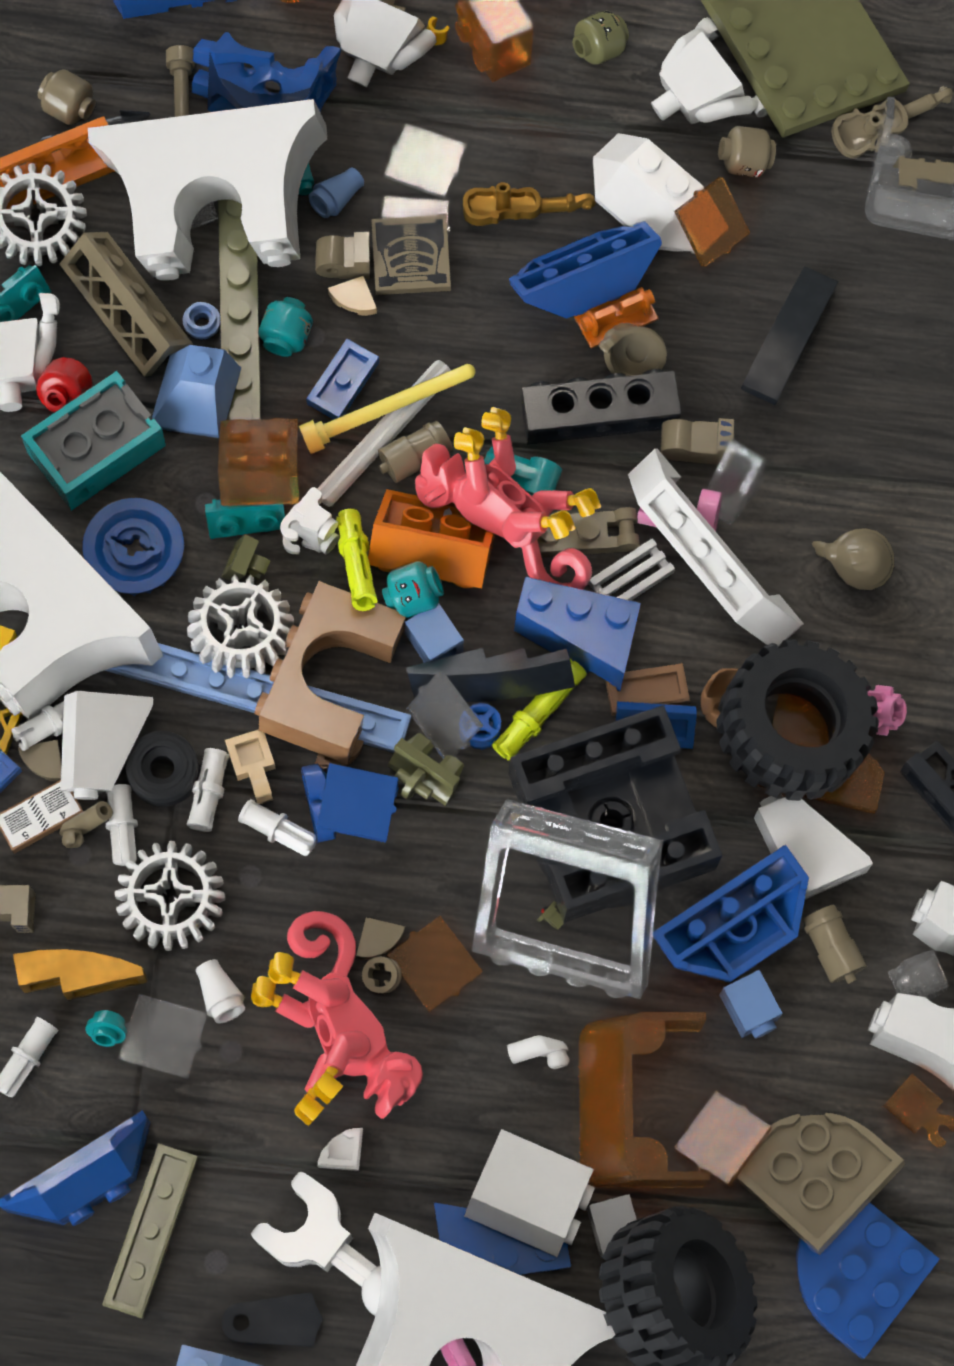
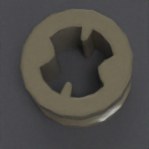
(372, 983)

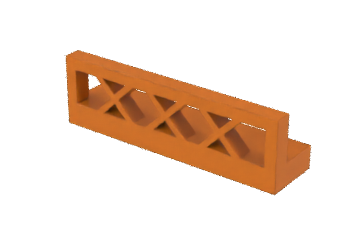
(74, 158)

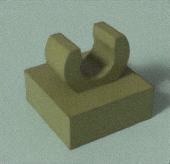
(244, 561)

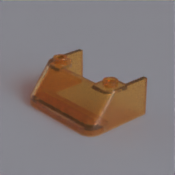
(607, 1101)

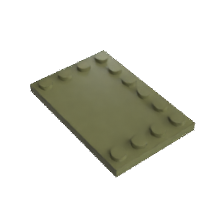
(808, 57)

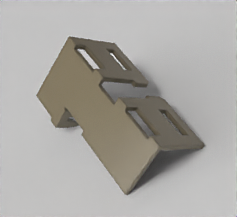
(915, 169)

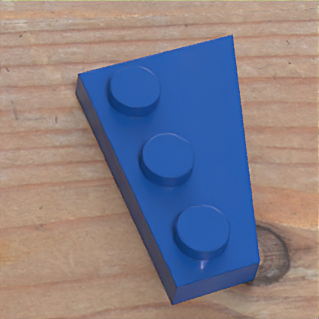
(493, 1245)

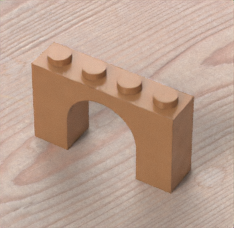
(291, 707)

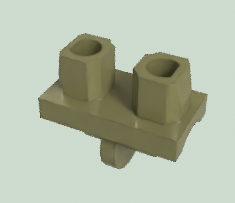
(422, 773)

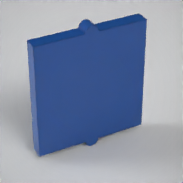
(357, 802)

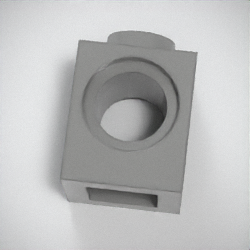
(608, 1218)

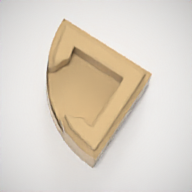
(353, 296)

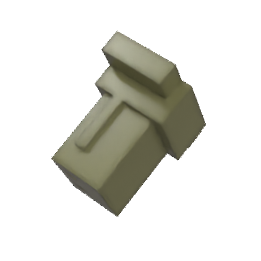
(551, 916)

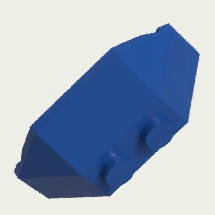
(588, 270)
(739, 920)
(85, 1177)

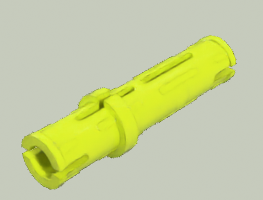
(354, 547)
(533, 716)

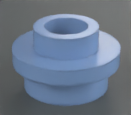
(197, 311)

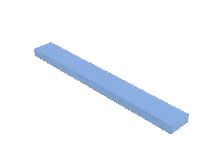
(186, 674)

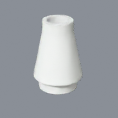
(220, 994)

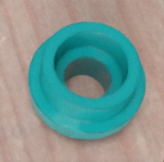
(106, 1028)

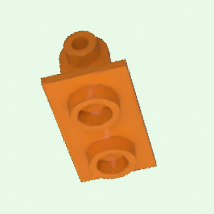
(629, 308)

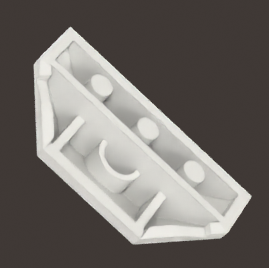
(641, 185)

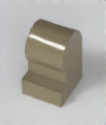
(343, 256)

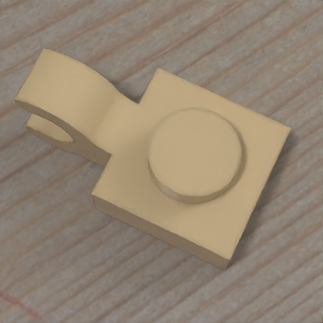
(251, 759)

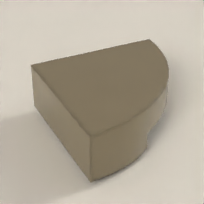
(44, 759)
(378, 938)

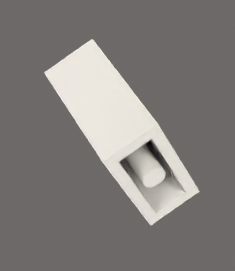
(531, 1193)

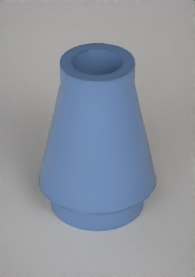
(334, 193)

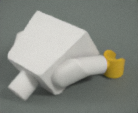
(382, 37)

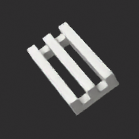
(658, 557)

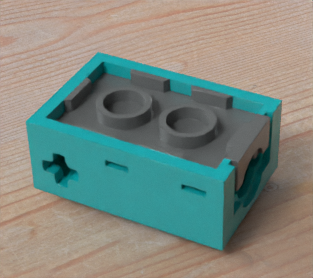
(94, 440)

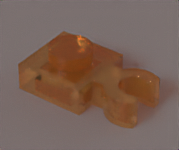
(916, 1107)

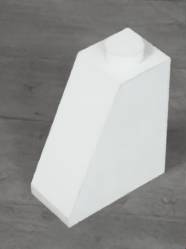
(98, 739)
(814, 842)

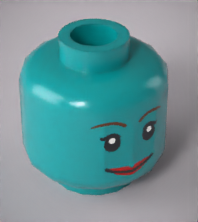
(413, 589)

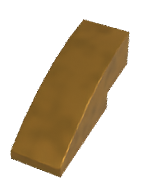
(76, 971)

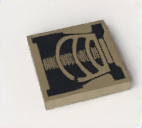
(411, 255)

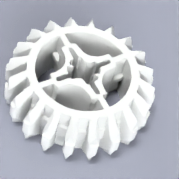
(70, 213)
(218, 609)
(187, 895)

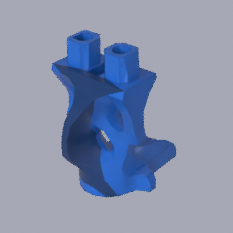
(234, 86)

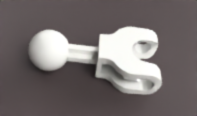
(321, 1241)

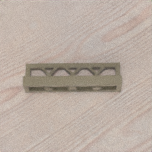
(132, 292)

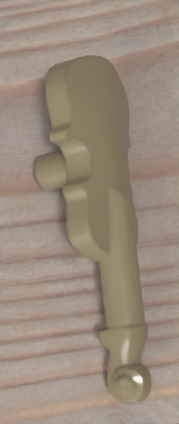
(858, 131)

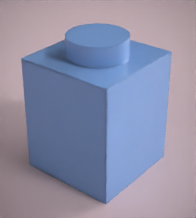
(433, 635)
(751, 1005)

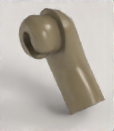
(74, 828)

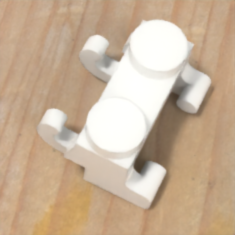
(311, 524)

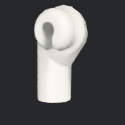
(540, 1046)

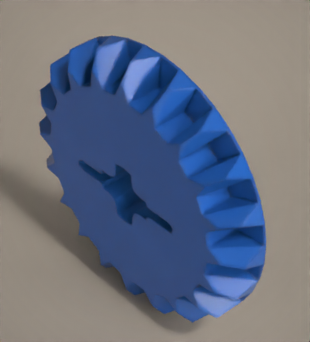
(120, 525)

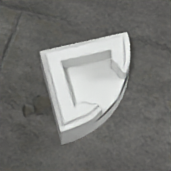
(343, 1151)

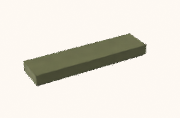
(150, 1231)

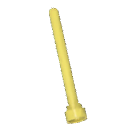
(318, 434)

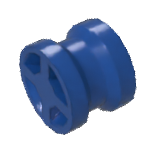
(491, 724)

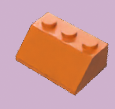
(414, 532)

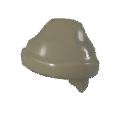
(633, 349)
(859, 557)

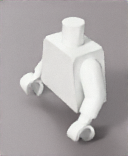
(701, 81)
(26, 352)

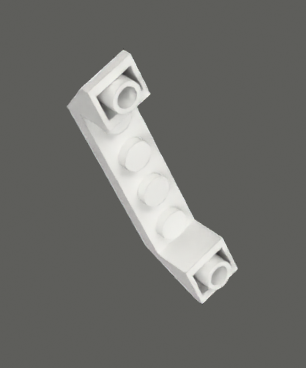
(707, 554)

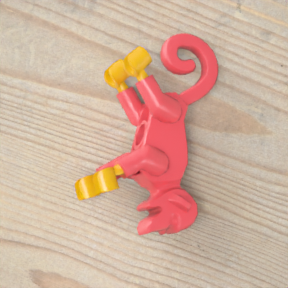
(499, 504)
(345, 1025)

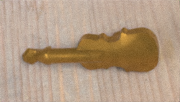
(492, 205)

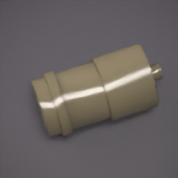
(405, 454)
(835, 947)

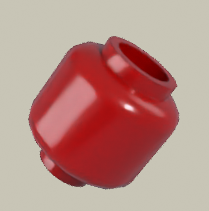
(62, 383)

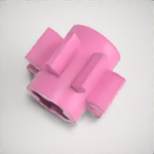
(891, 709)

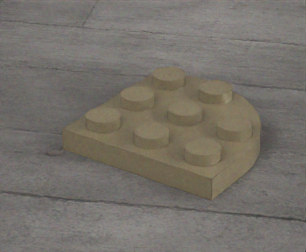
(819, 1174)

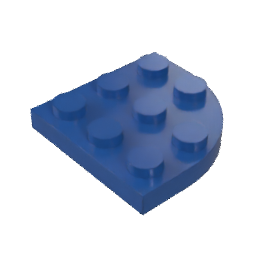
(862, 1278)

